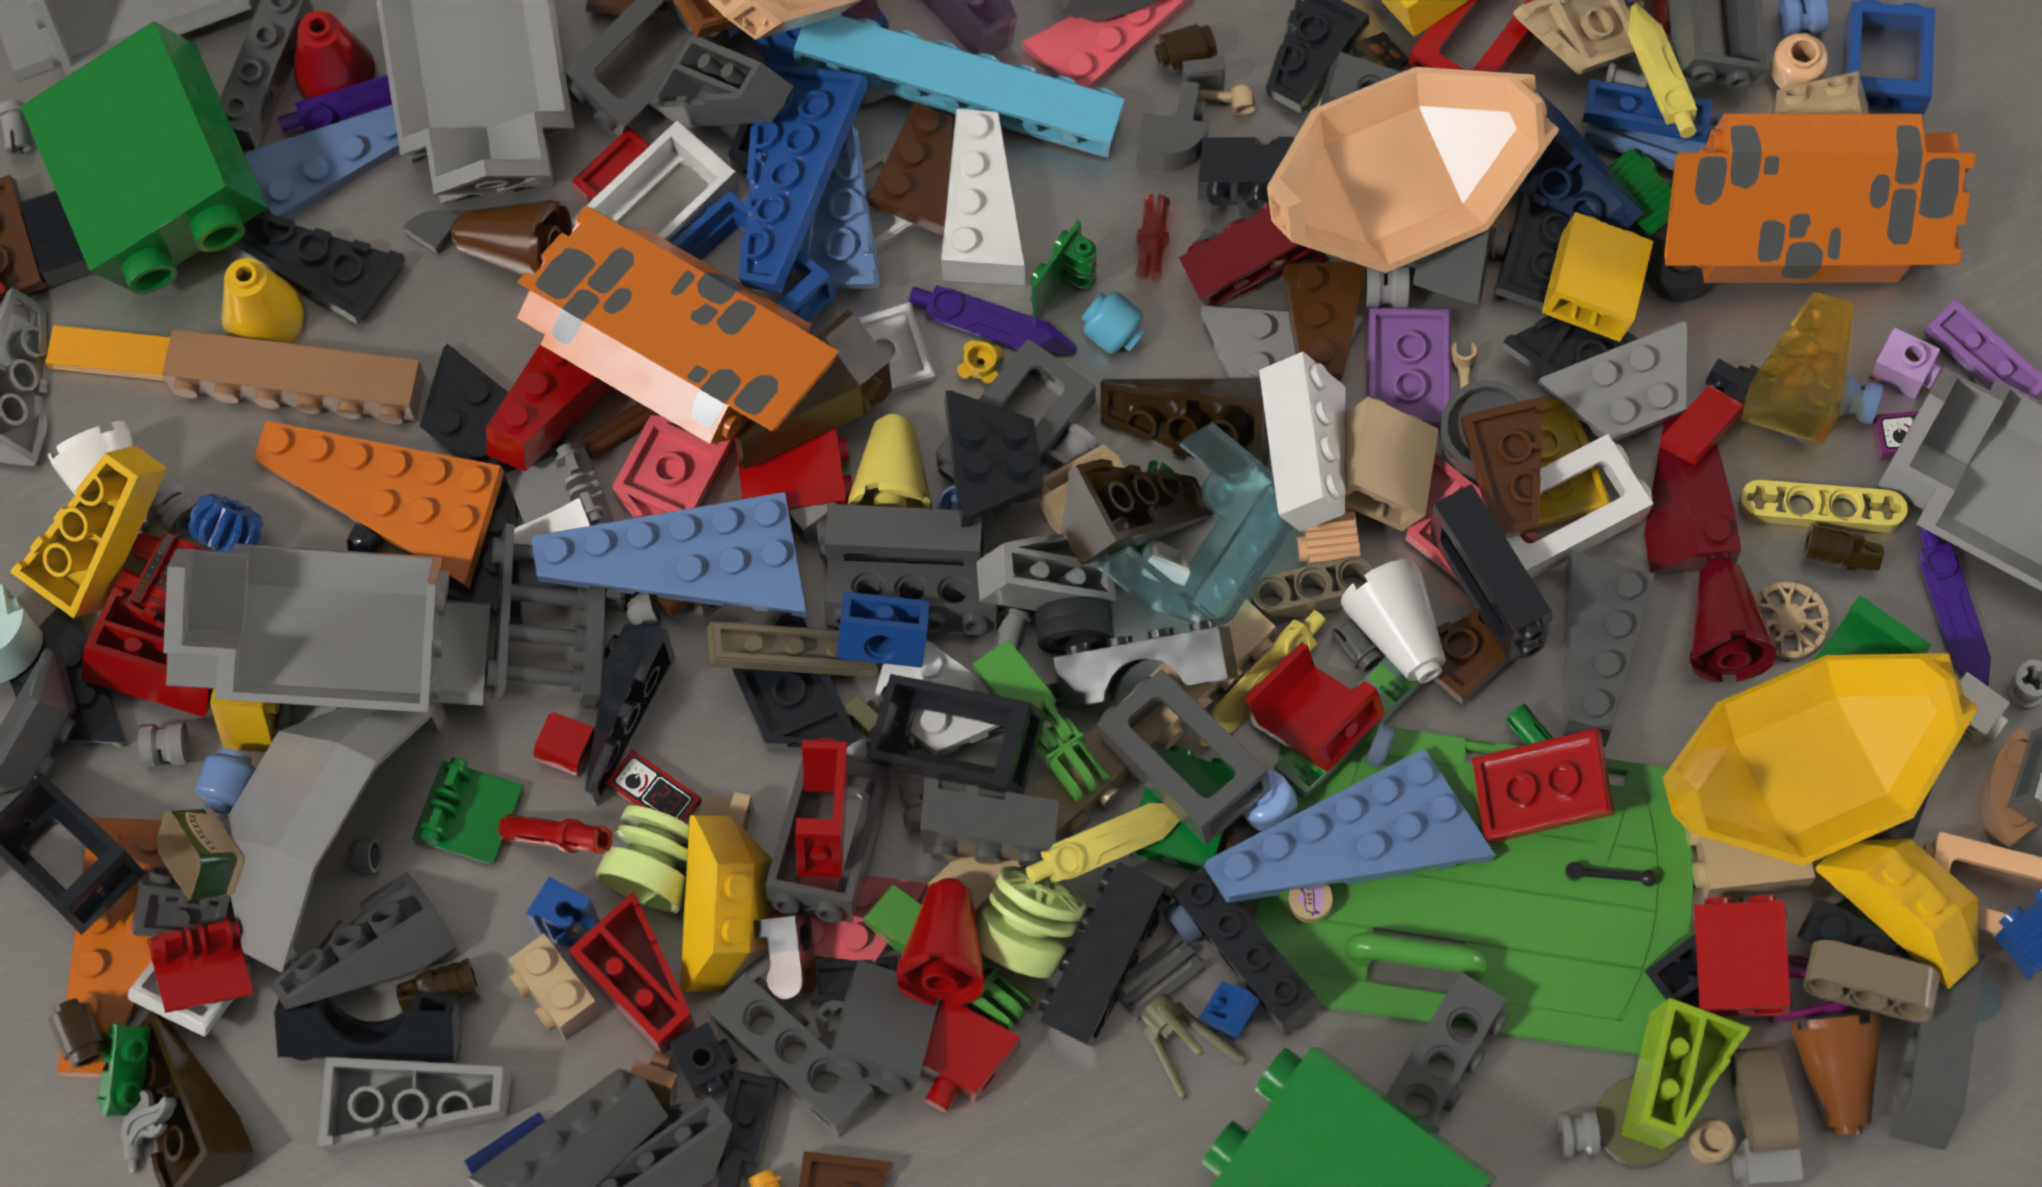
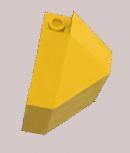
(1820, 754)

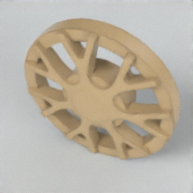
(1790, 619)

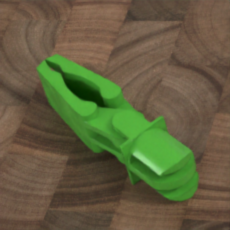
(1060, 743)
(1000, 1000)

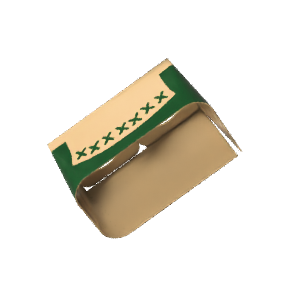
(199, 853)

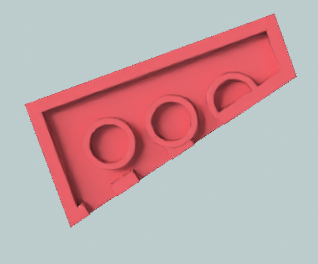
(1094, 50)

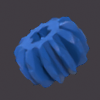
(223, 522)

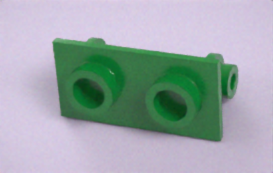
(127, 1054)

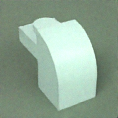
(18, 636)

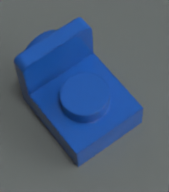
(1229, 1010)

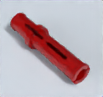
(566, 835)

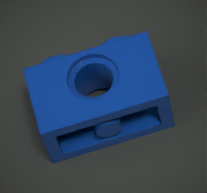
(883, 629)

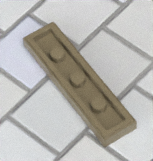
(780, 649)

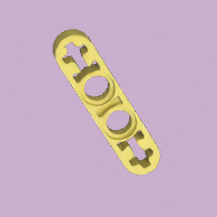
(1822, 498)

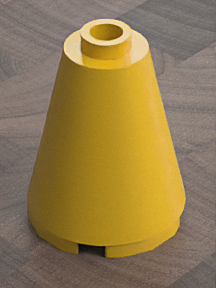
(260, 304)

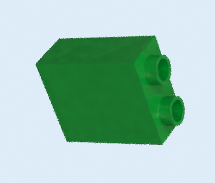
(144, 159)
(1335, 1132)

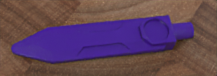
(338, 105)
(990, 320)
(1954, 608)

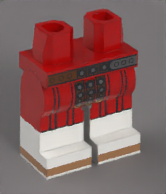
(150, 586)

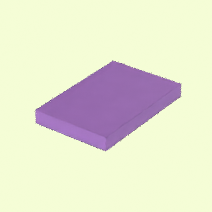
(1410, 360)

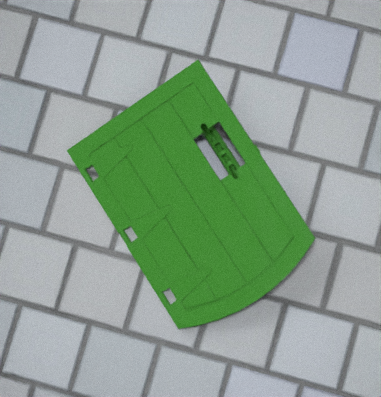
(1550, 945)

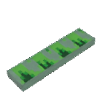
(1393, 692)

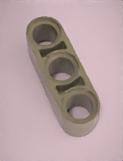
(1295, 602)
(1872, 981)
(1764, 1100)

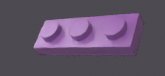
(1982, 350)

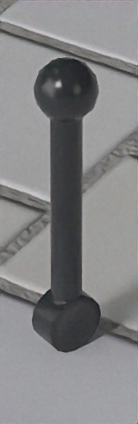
(1575, 871)

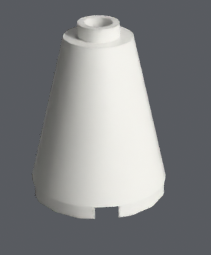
(84, 450)
(1398, 618)

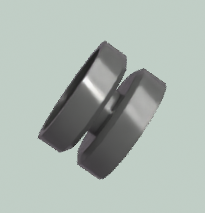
(1471, 399)

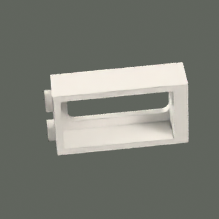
(653, 166)
(1600, 524)

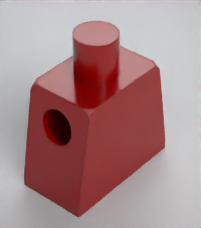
(965, 1055)

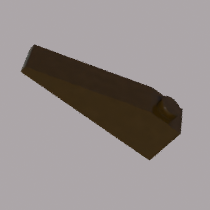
(843, 393)
(1178, 407)
(1126, 507)
(205, 1133)

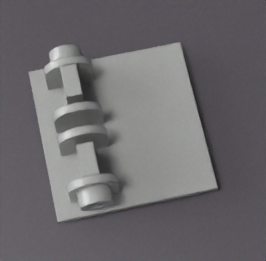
(558, 482)

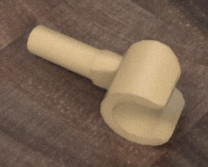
(1240, 96)
(1463, 364)

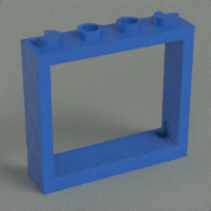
(719, 221)

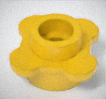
(982, 350)

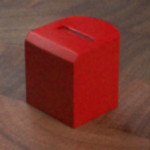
(564, 744)

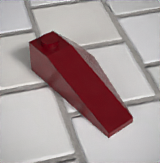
(1690, 514)

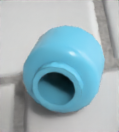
(1113, 322)

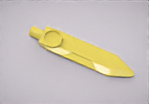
(1662, 71)
(1231, 709)
(1104, 843)

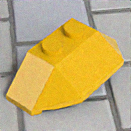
(1910, 901)
(721, 903)

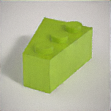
(1676, 1069)

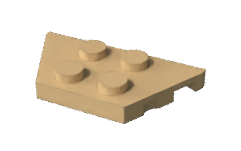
(1581, 31)

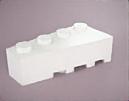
(1305, 439)

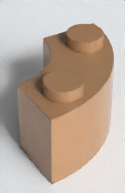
(2001, 823)

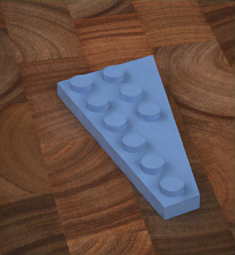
(699, 555)
(1368, 832)

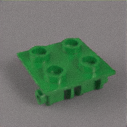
(1072, 261)
(466, 811)

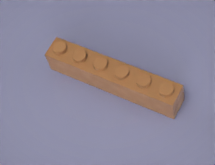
(293, 376)

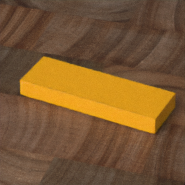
(107, 352)

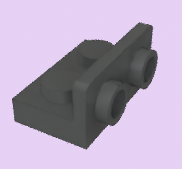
(166, 908)

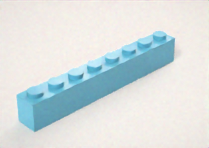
(956, 80)

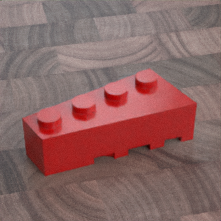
(540, 407)

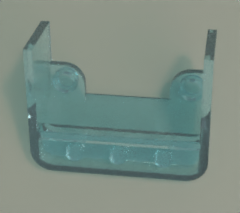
(1235, 550)

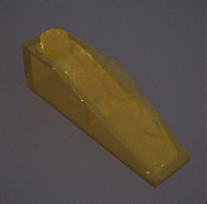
(1805, 373)

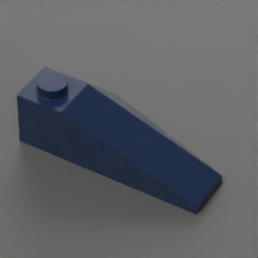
(1577, 179)

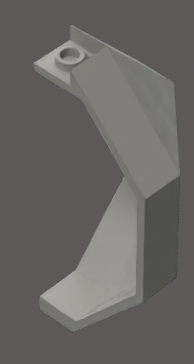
(297, 809)

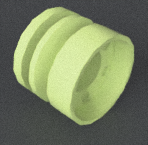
(650, 864)
(1028, 923)

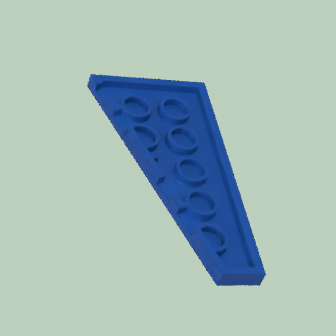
(791, 168)

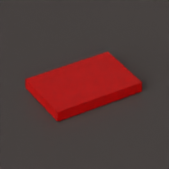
(1543, 786)

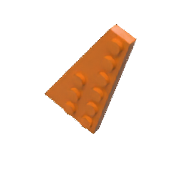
(400, 493)
(108, 955)

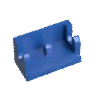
(558, 909)

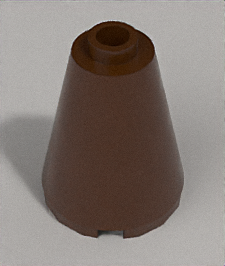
(511, 233)

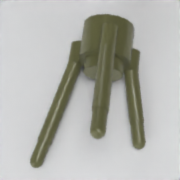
(1169, 1020)

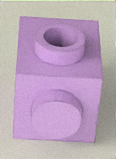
(1906, 364)

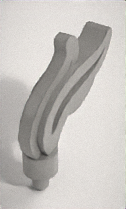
(143, 1122)

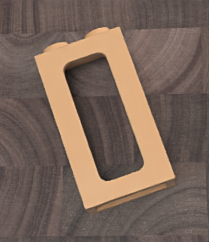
(1950, 848)

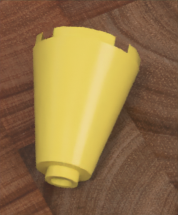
(891, 467)

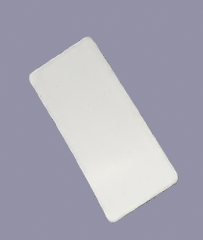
(565, 518)

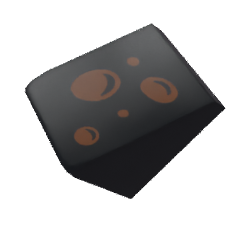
(1382, 51)

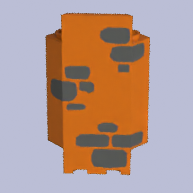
(1818, 199)
(671, 329)

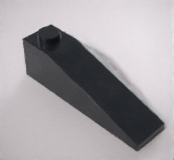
(631, 679)

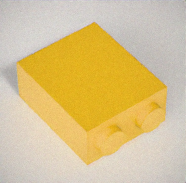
(1597, 276)

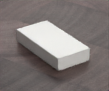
(1169, 560)

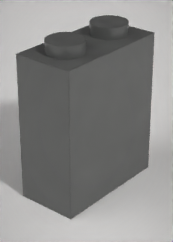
(880, 1032)

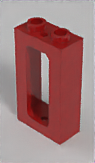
(1497, 58)

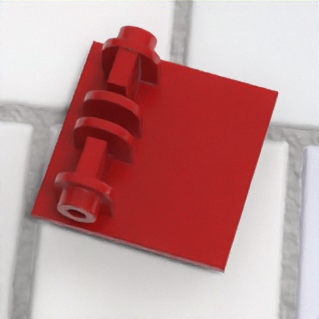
(200, 965)

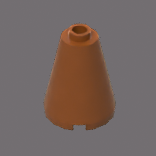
(1841, 1068)

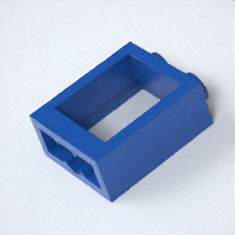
(1891, 93)

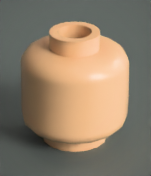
(1798, 60)

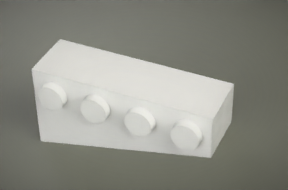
(981, 218)

